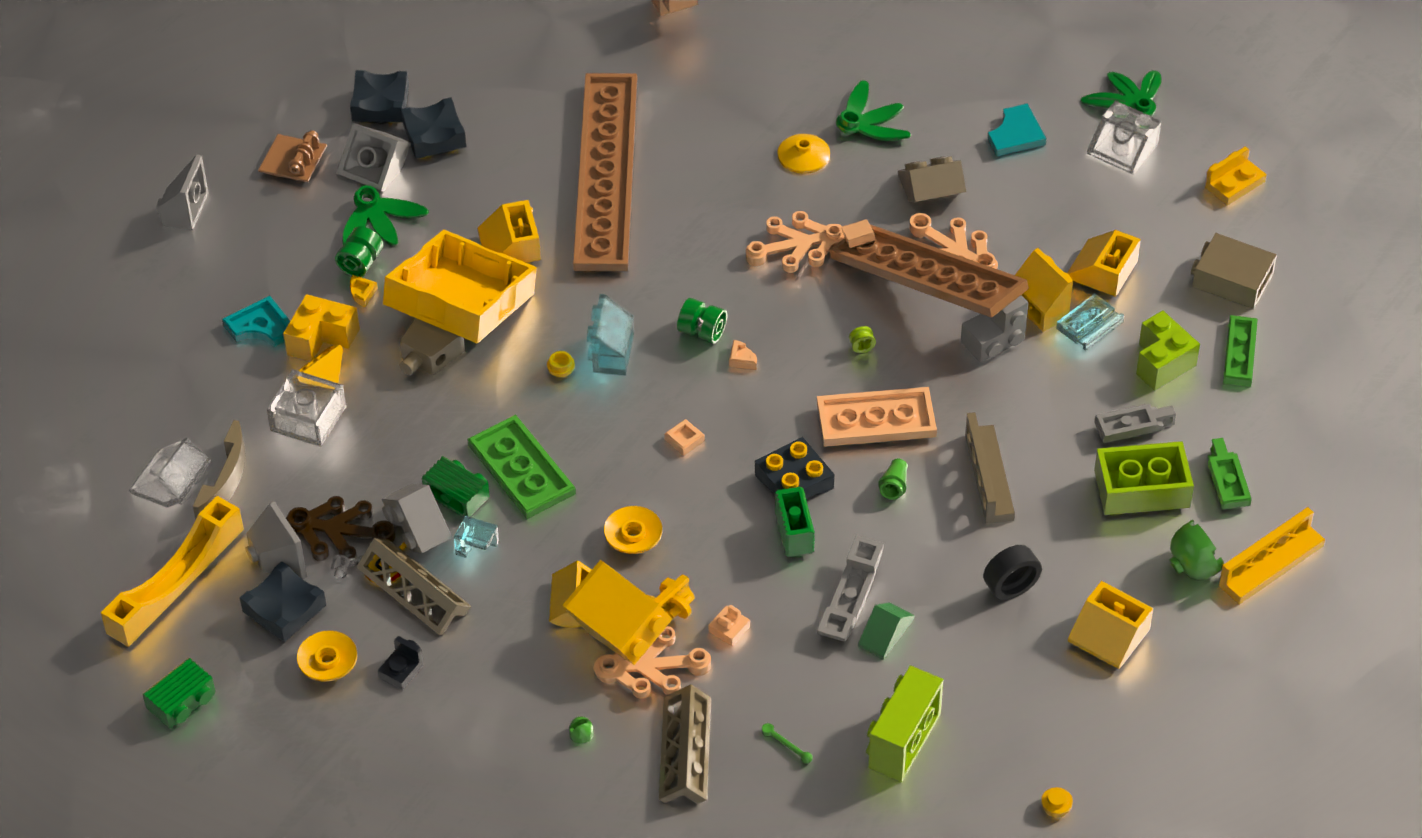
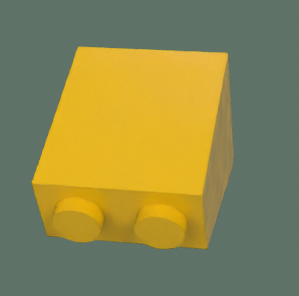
(617, 612)

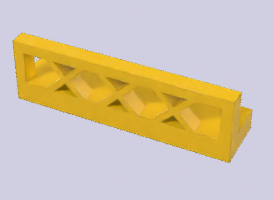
(1270, 557)

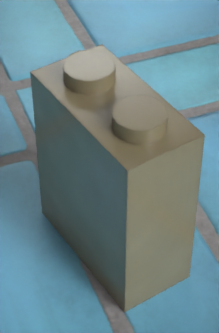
(1233, 270)

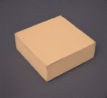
(858, 233)
(684, 437)

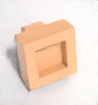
(729, 625)

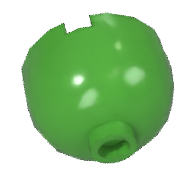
(1194, 553)

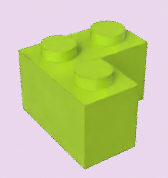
(1166, 352)

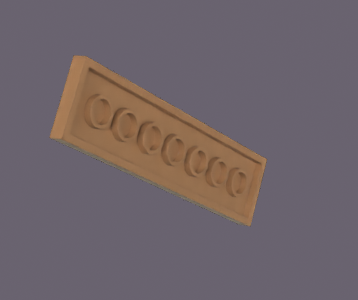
(933, 271)

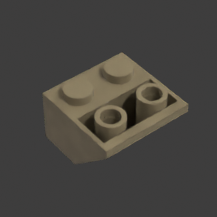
(934, 180)

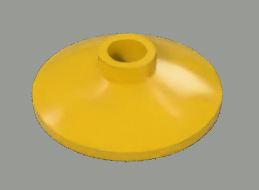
(803, 153)
(633, 521)
(324, 647)

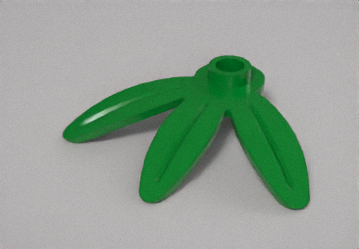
(1132, 96)
(854, 121)
(375, 212)

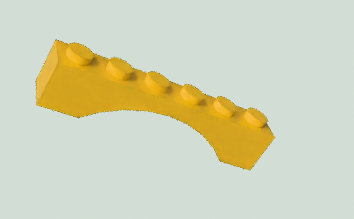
(138, 608)

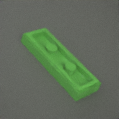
(1240, 351)

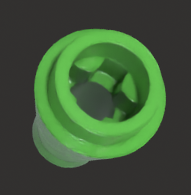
(893, 482)

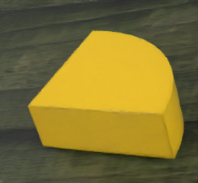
(362, 289)

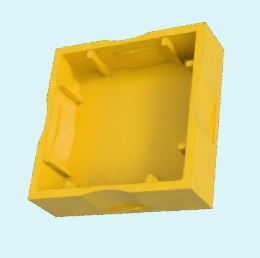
(459, 286)

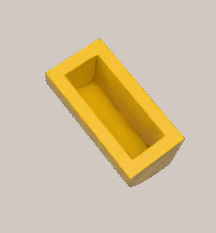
(562, 586)

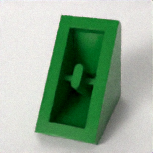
(884, 629)

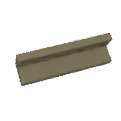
(989, 471)
(419, 577)
(692, 744)

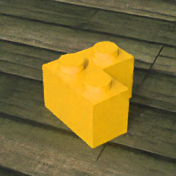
(318, 323)

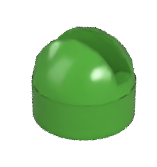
(581, 730)

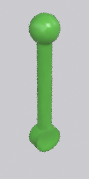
(768, 730)

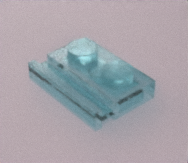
(1090, 321)

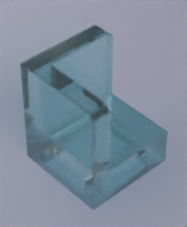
(475, 534)

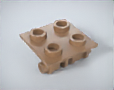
(293, 156)

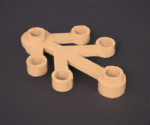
(921, 227)
(826, 235)
(649, 665)

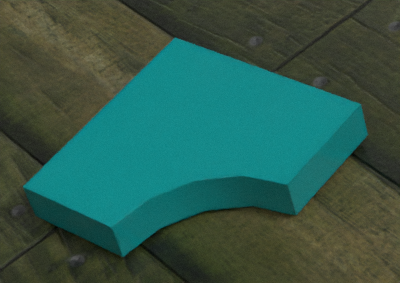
(1017, 132)
(258, 321)

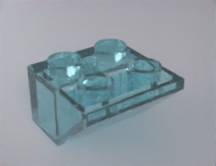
(610, 337)

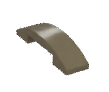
(230, 473)

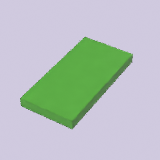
(521, 466)

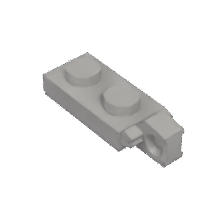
(1133, 422)

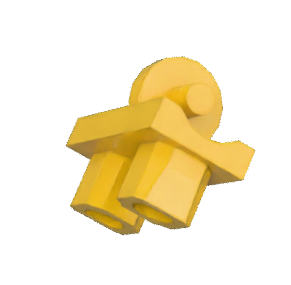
(675, 597)

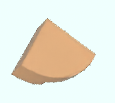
(742, 356)

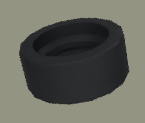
(1014, 559)

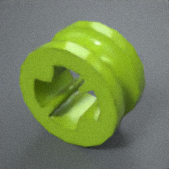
(862, 339)

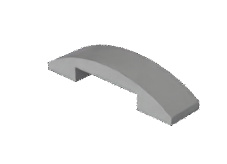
(852, 589)

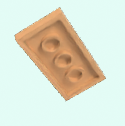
(876, 416)

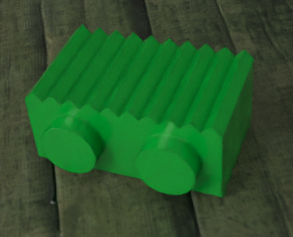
(456, 486)
(794, 521)
(179, 693)

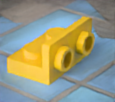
(1234, 177)

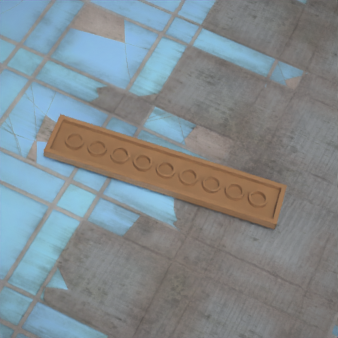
(606, 172)

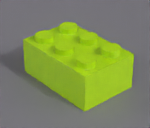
(1143, 478)
(904, 723)

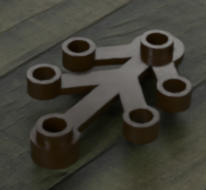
(337, 526)

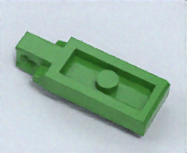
(1228, 476)

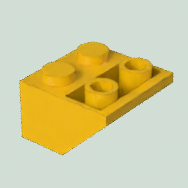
(512, 232)
(1106, 261)
(1047, 291)
(1111, 625)

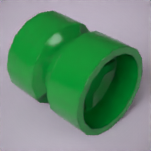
(359, 251)
(697, 319)

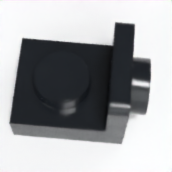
(402, 663)

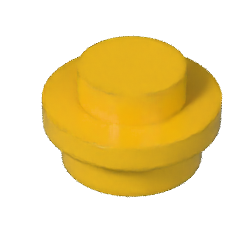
(560, 364)
(1056, 802)

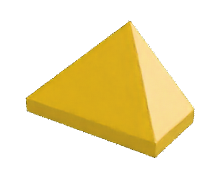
(326, 364)

